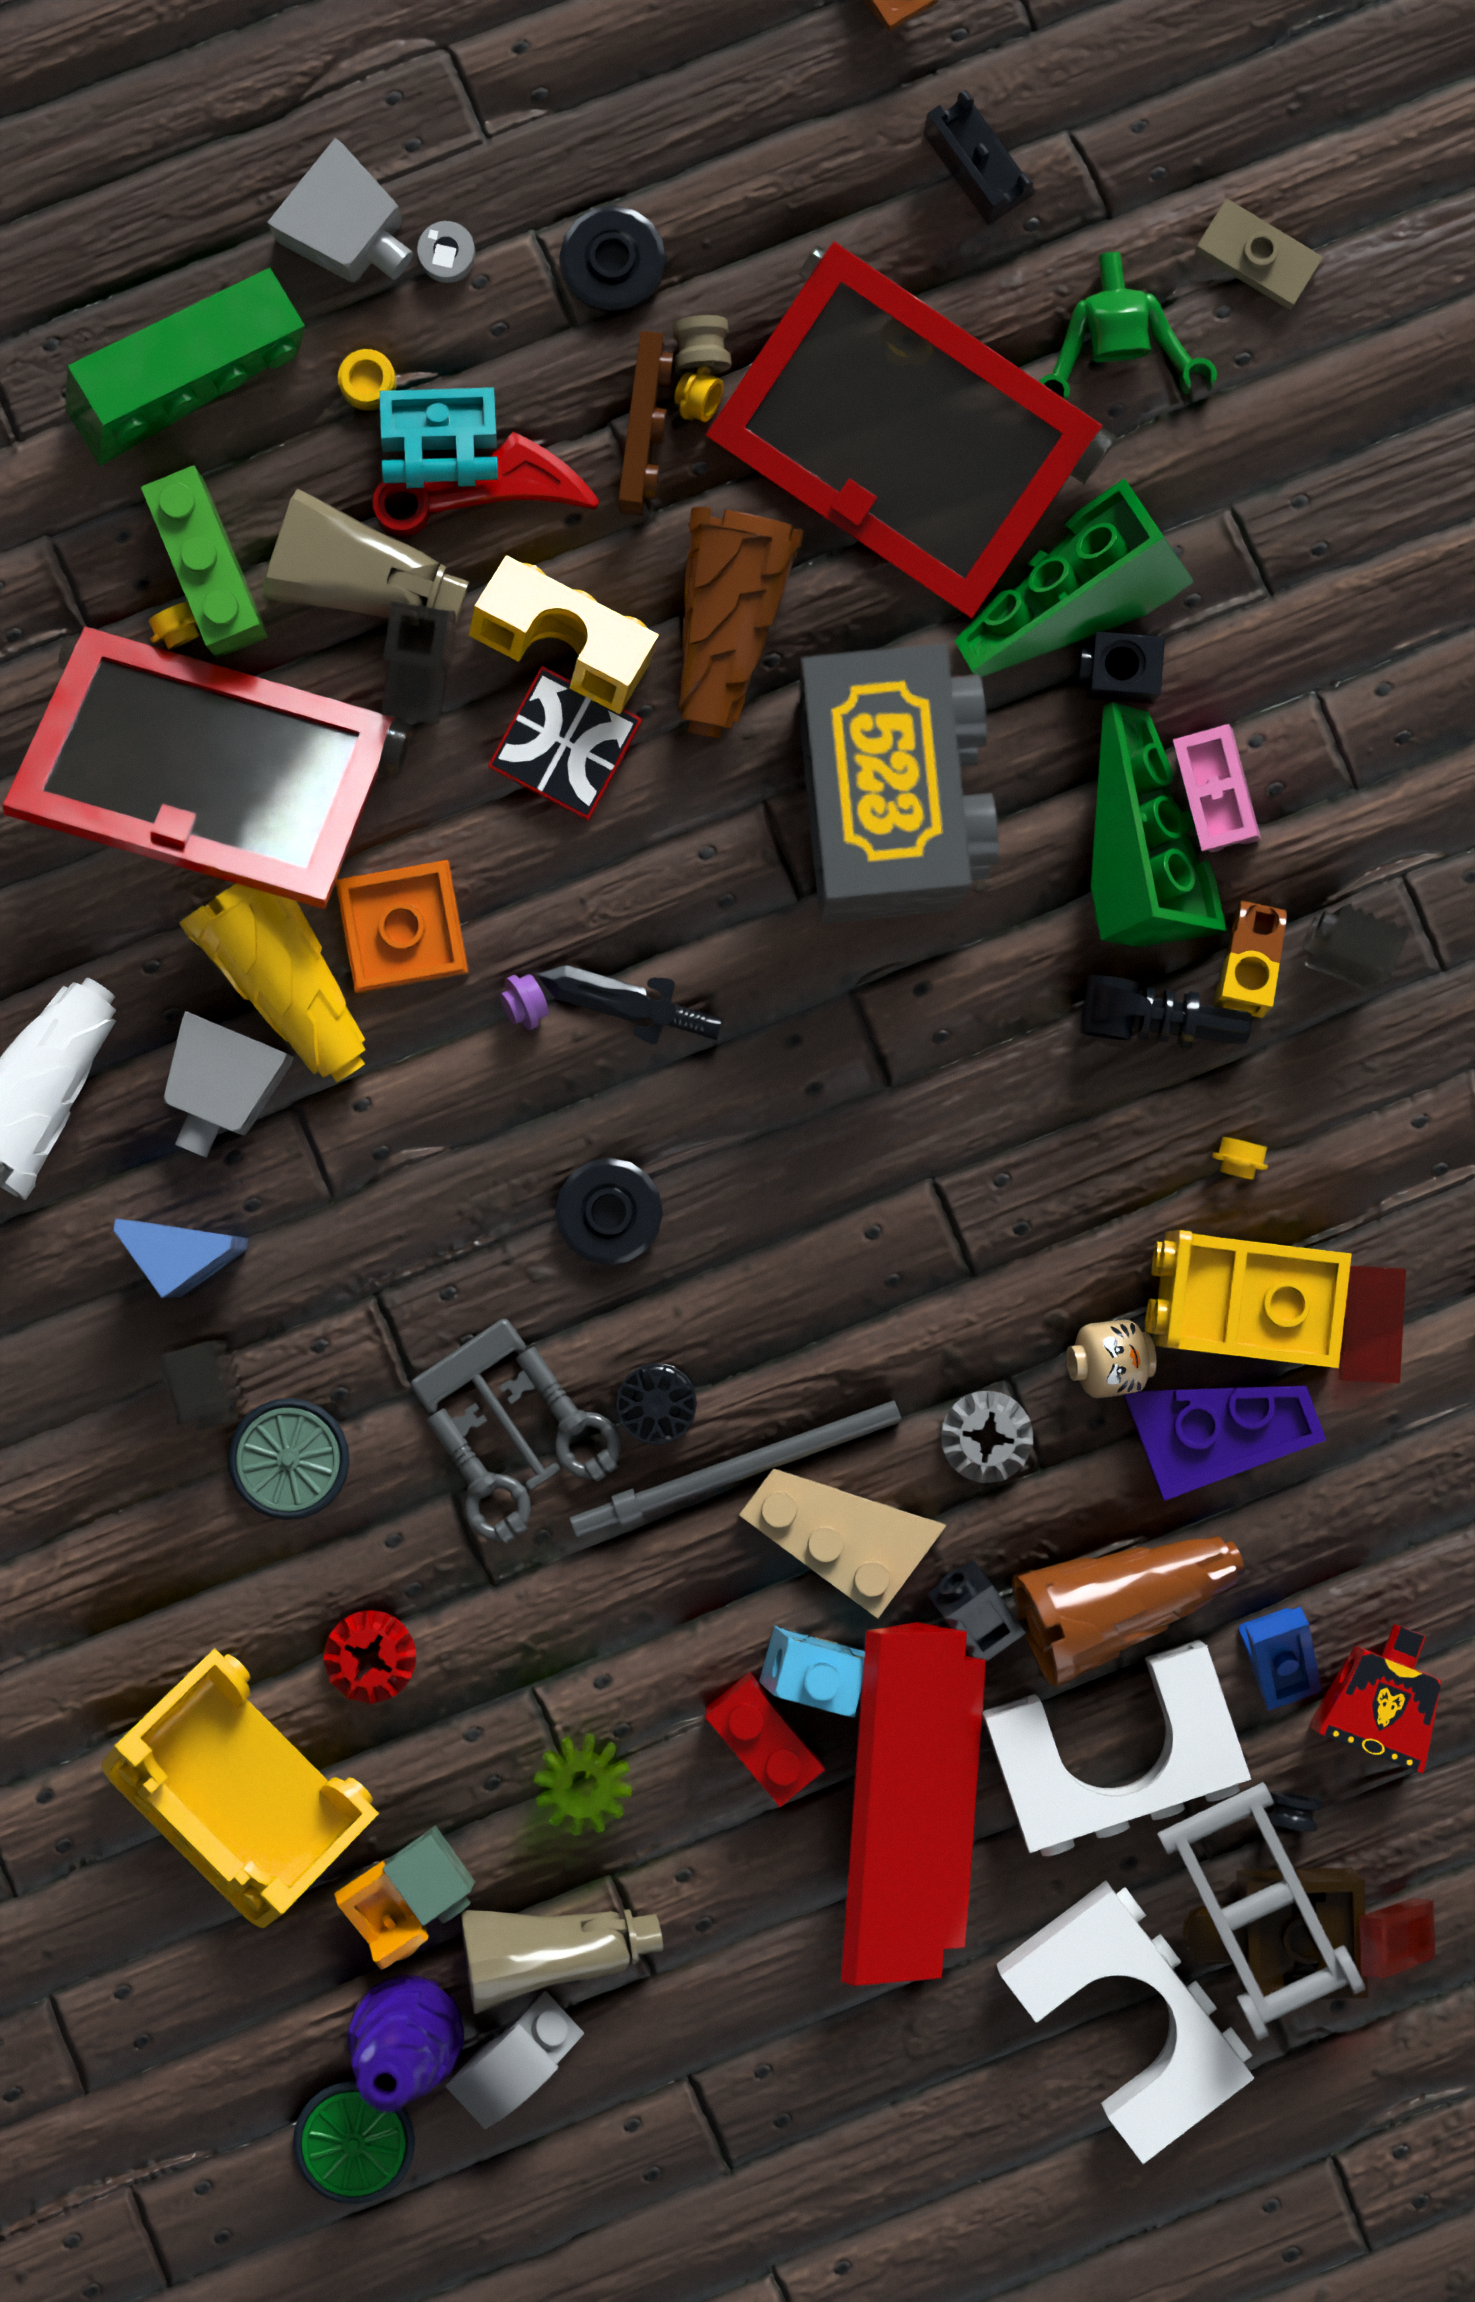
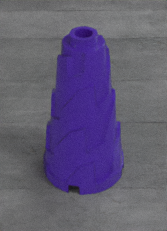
(403, 2040)

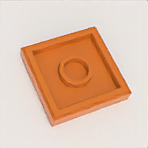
(402, 926)

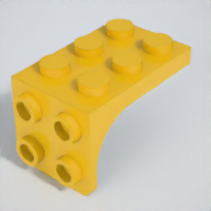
(1249, 1299)

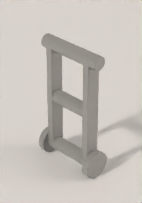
(1339, 1968)

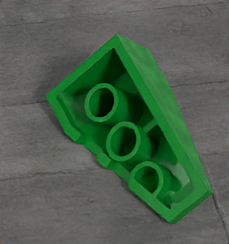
(1095, 579)
(1143, 861)

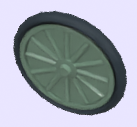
(288, 1459)

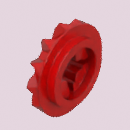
(396, 1650)

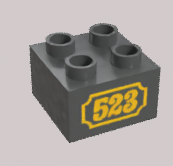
(887, 786)

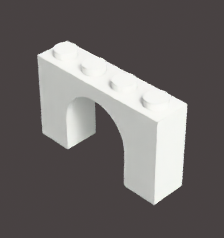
(1196, 1759)
(1198, 2062)

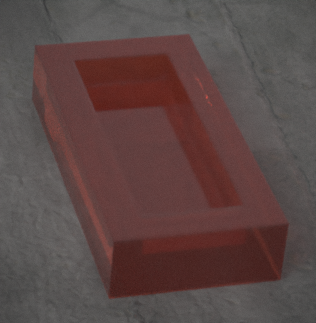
(1373, 1325)
(1397, 1938)

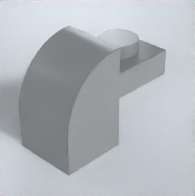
(516, 2061)

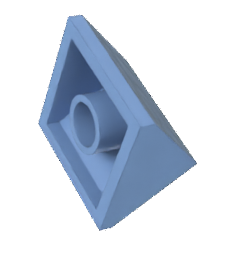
(176, 1256)

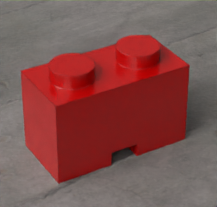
(764, 1739)

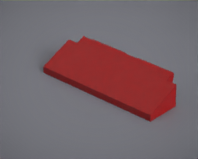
(912, 1804)

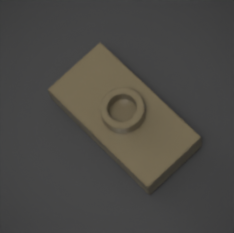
(1258, 254)

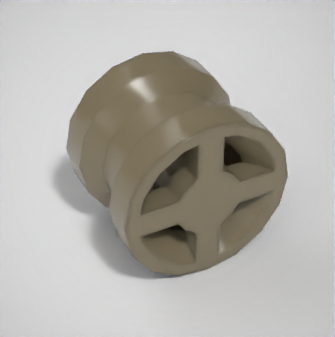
(701, 344)

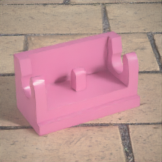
(1216, 789)

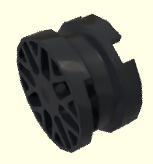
(656, 1403)

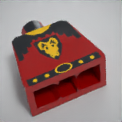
(1383, 1702)

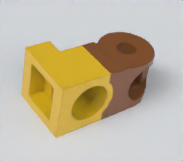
(1252, 959)

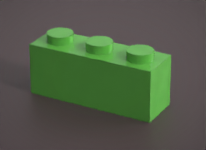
(204, 562)

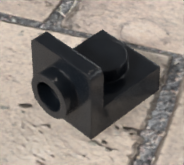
(974, 1606)

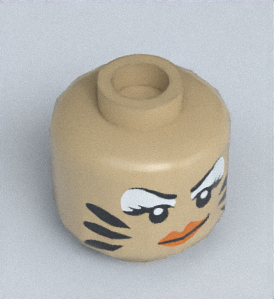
(1111, 1358)

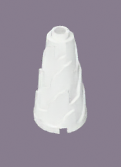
(44, 1076)

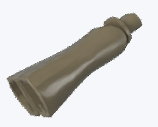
(348, 566)
(525, 1953)

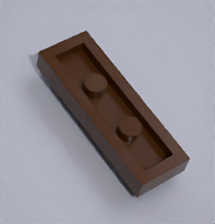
(645, 423)

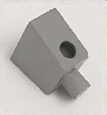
(342, 219)
(220, 1081)

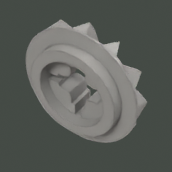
(971, 1414)

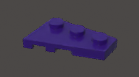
(1219, 1432)

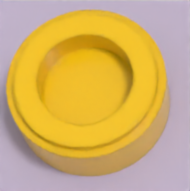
(364, 376)

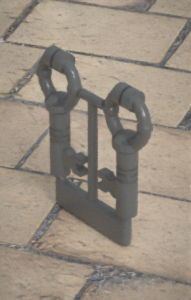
(467, 1365)

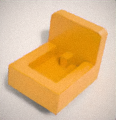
(381, 1916)

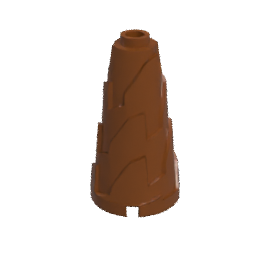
(731, 598)
(1097, 1607)

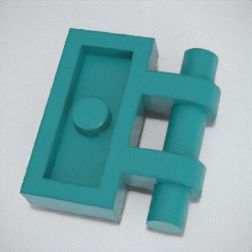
(438, 421)

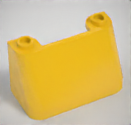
(236, 1792)

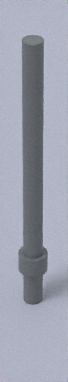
(631, 1506)

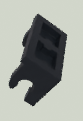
(977, 158)

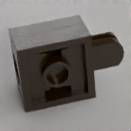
(1281, 1941)

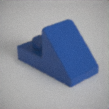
(1282, 1656)

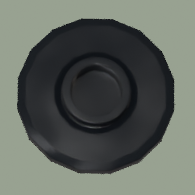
(612, 259)
(609, 1211)

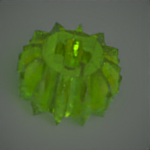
(602, 1791)

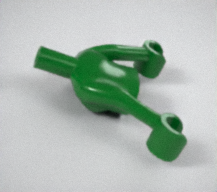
(1120, 330)

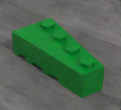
(180, 364)

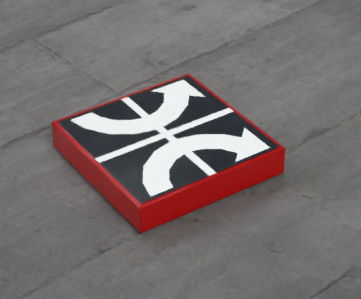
(564, 745)

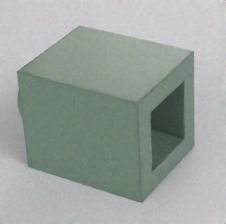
(430, 1877)

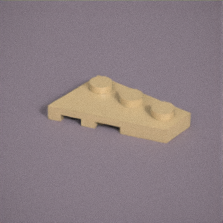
(842, 1537)

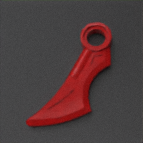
(524, 473)

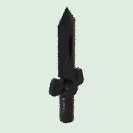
(629, 1002)

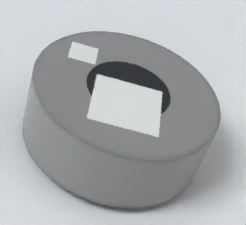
(446, 251)

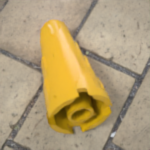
(278, 965)

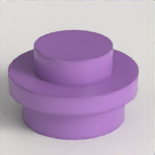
(524, 1001)

